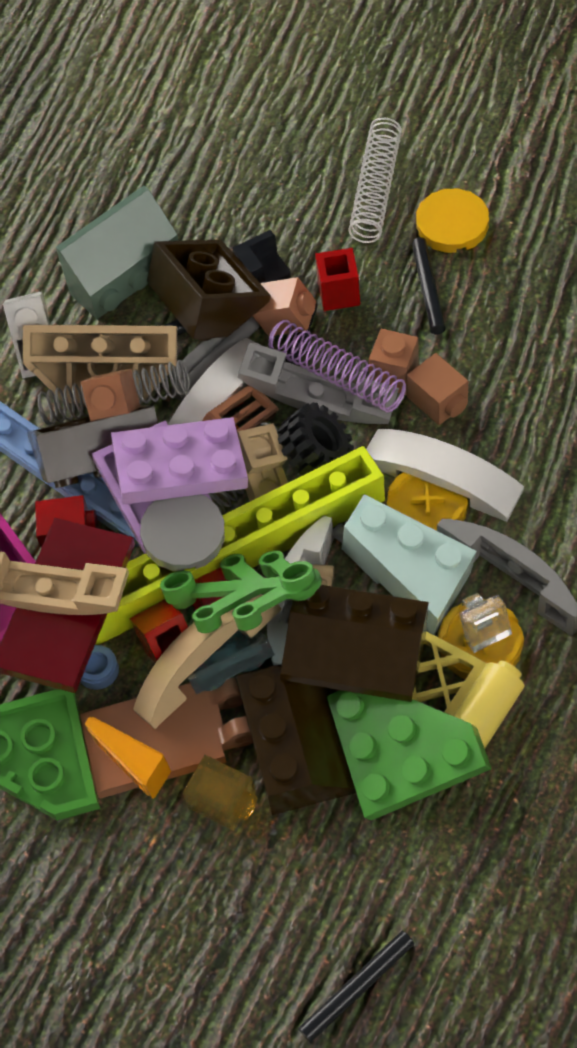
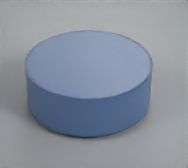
(101, 668)

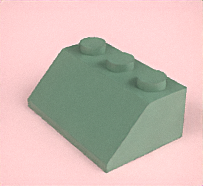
(114, 252)

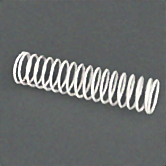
(366, 157)

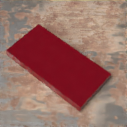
(58, 646)

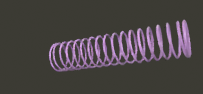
(381, 392)

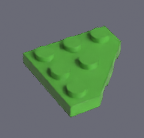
(403, 750)
(46, 755)

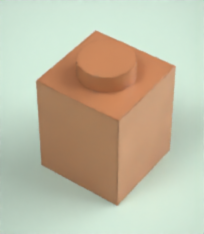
(289, 302)
(396, 354)
(437, 389)
(110, 394)

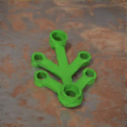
(294, 582)

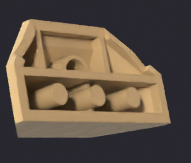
(78, 352)

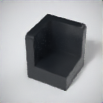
(261, 258)

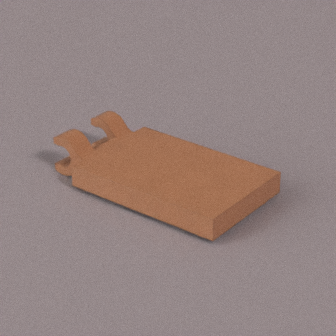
(182, 737)

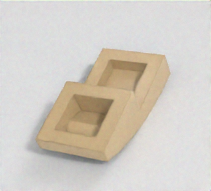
(262, 460)

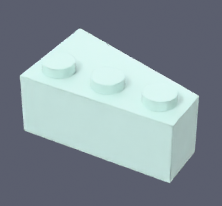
(407, 557)

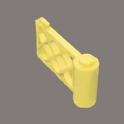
(484, 694)

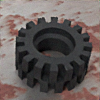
(313, 438)

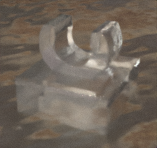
(484, 621)

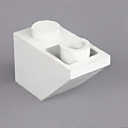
(24, 311)

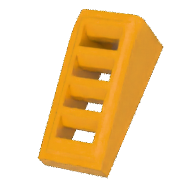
(138, 761)

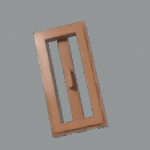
(235, 400)

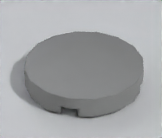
(182, 532)

